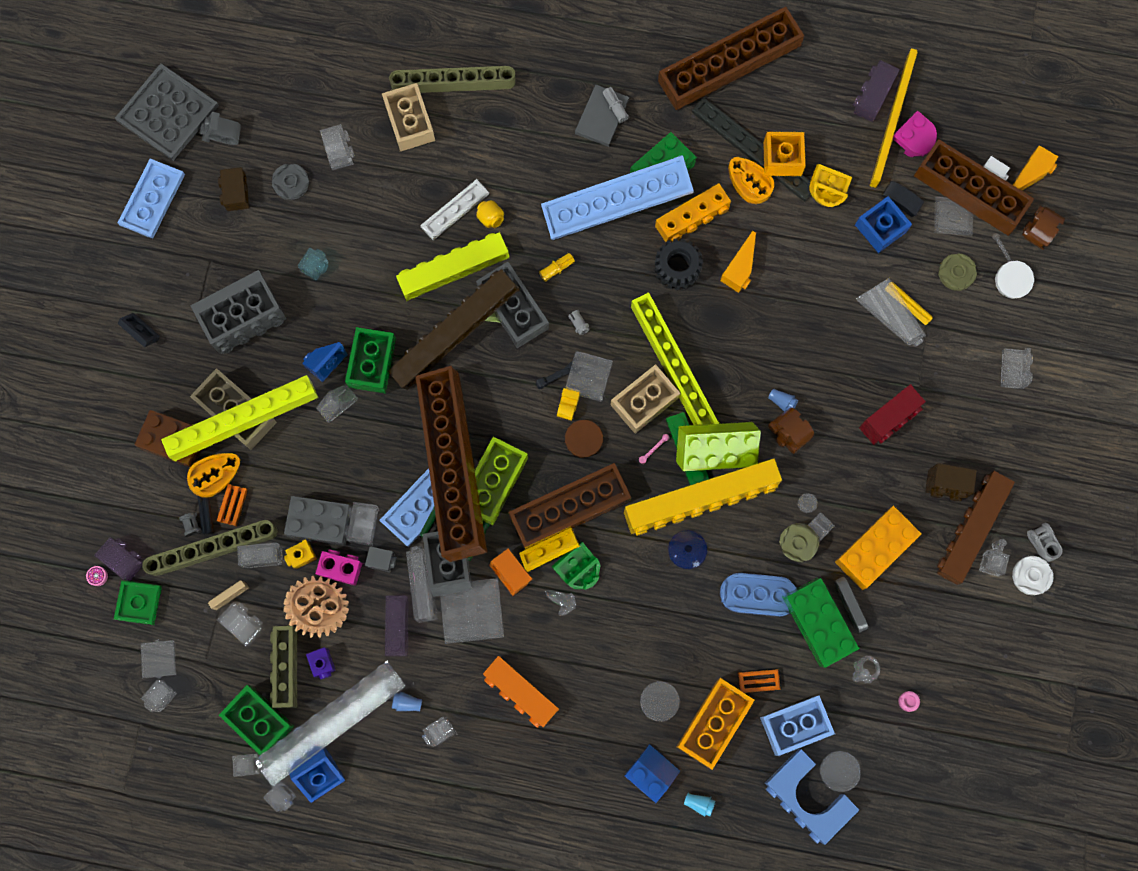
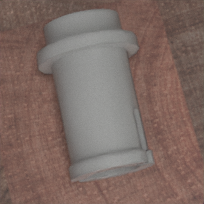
(579, 323)

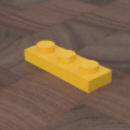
(549, 549)

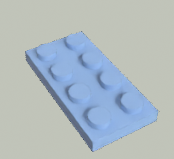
(151, 198)
(411, 511)

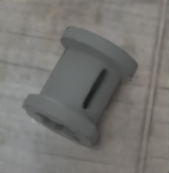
(190, 524)

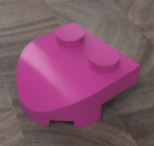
(916, 136)

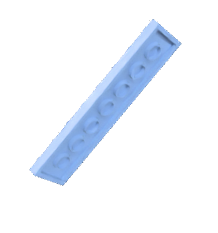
(617, 197)

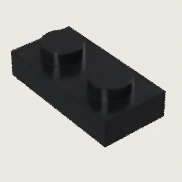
(138, 330)

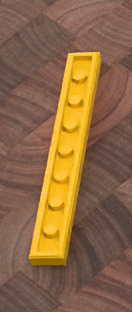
(893, 119)

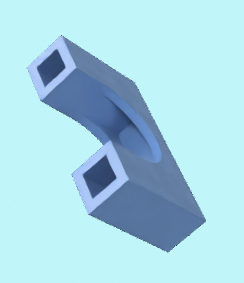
(821, 825)

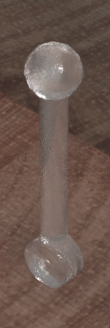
(996, 236)

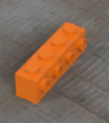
(520, 691)

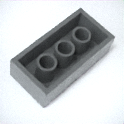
(520, 313)

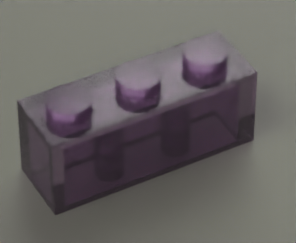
(875, 90)
(396, 626)

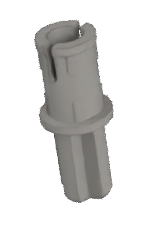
(615, 105)

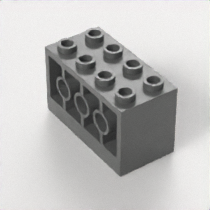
(238, 312)

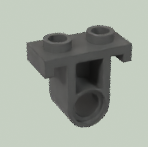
(220, 130)

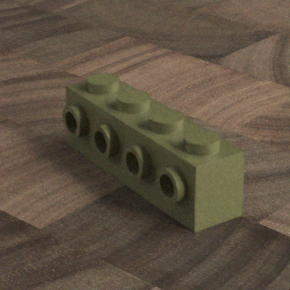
(284, 667)

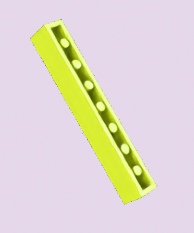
(672, 361)
(239, 418)

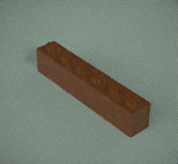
(975, 527)

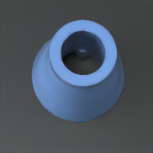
(783, 399)
(405, 702)

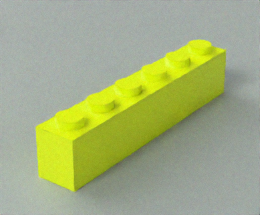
(452, 266)

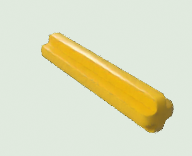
(914, 307)

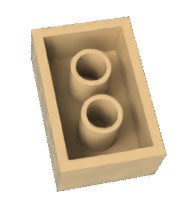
(408, 117)
(645, 399)

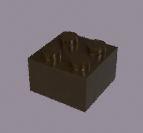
(950, 482)

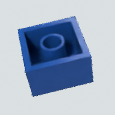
(883, 224)

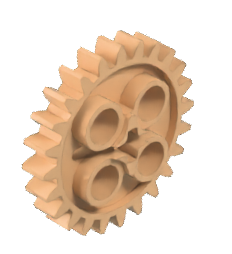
(327, 619)

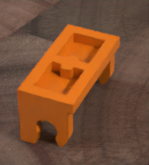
(510, 572)

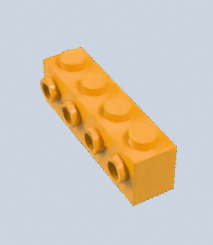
(693, 213)

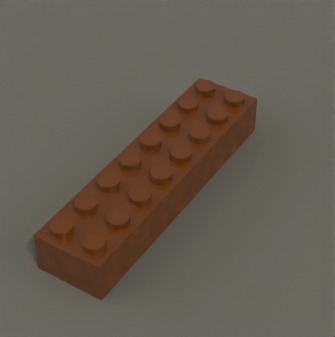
(730, 58)

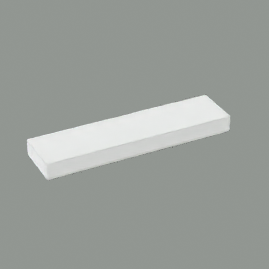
(454, 209)

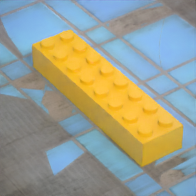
(702, 496)

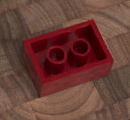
(893, 415)

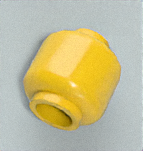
(490, 214)

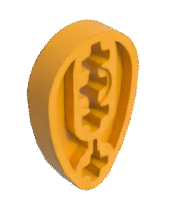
(744, 188)
(216, 484)

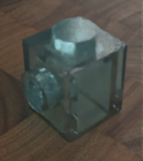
(313, 263)

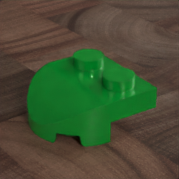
(578, 568)

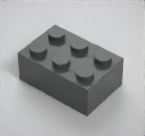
(317, 520)
(443, 575)

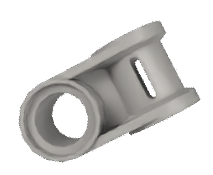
(1045, 541)

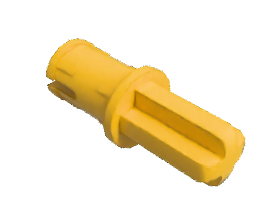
(556, 267)

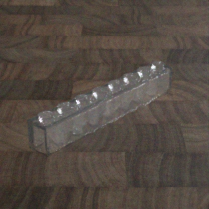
(329, 723)

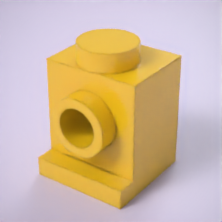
(306, 557)

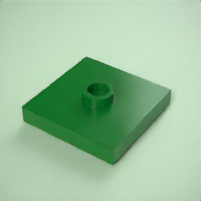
(137, 602)

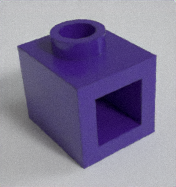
(321, 663)

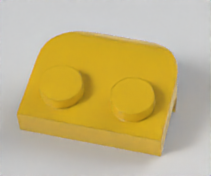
(829, 186)

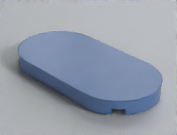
(756, 594)

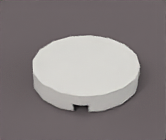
(1014, 279)
(1032, 575)

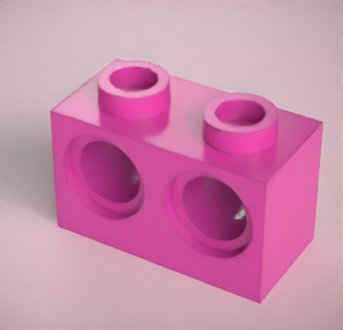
(337, 572)

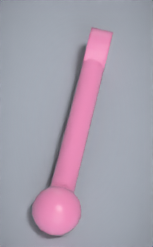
(643, 459)

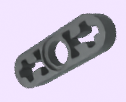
(850, 604)

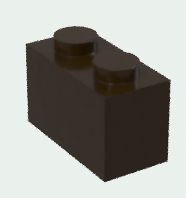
(234, 189)

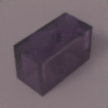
(119, 558)

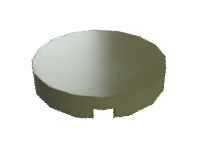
(957, 272)
(799, 542)

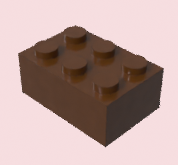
(158, 427)

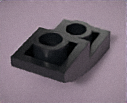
(903, 198)

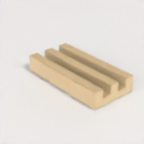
(228, 595)

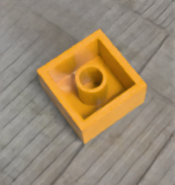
(784, 154)

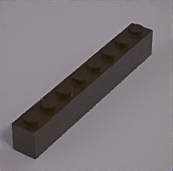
(453, 329)

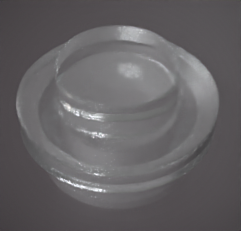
(807, 503)

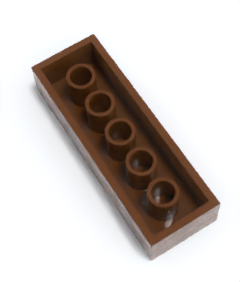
(973, 187)
(570, 506)

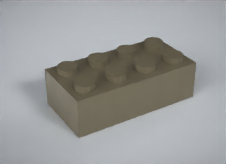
(221, 394)

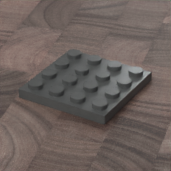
(166, 111)

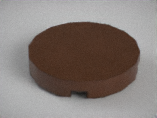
(583, 438)

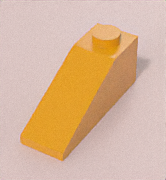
(1036, 168)
(739, 270)

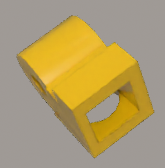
(568, 404)

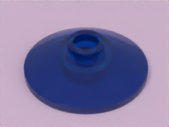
(685, 559)

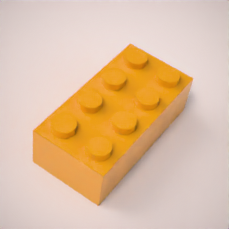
(878, 548)
(715, 723)

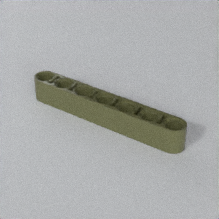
(461, 74)
(201, 548)

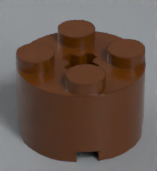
(1043, 227)
(791, 430)

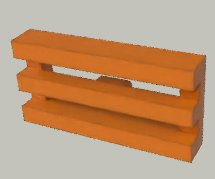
(225, 503)
(756, 673)

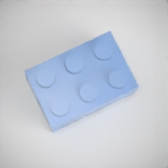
(797, 725)

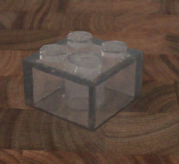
(589, 375)

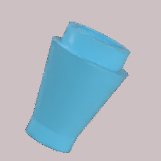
(701, 804)

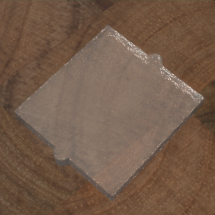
(158, 659)

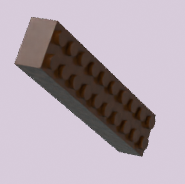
(450, 465)

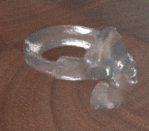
(563, 600)
(863, 674)

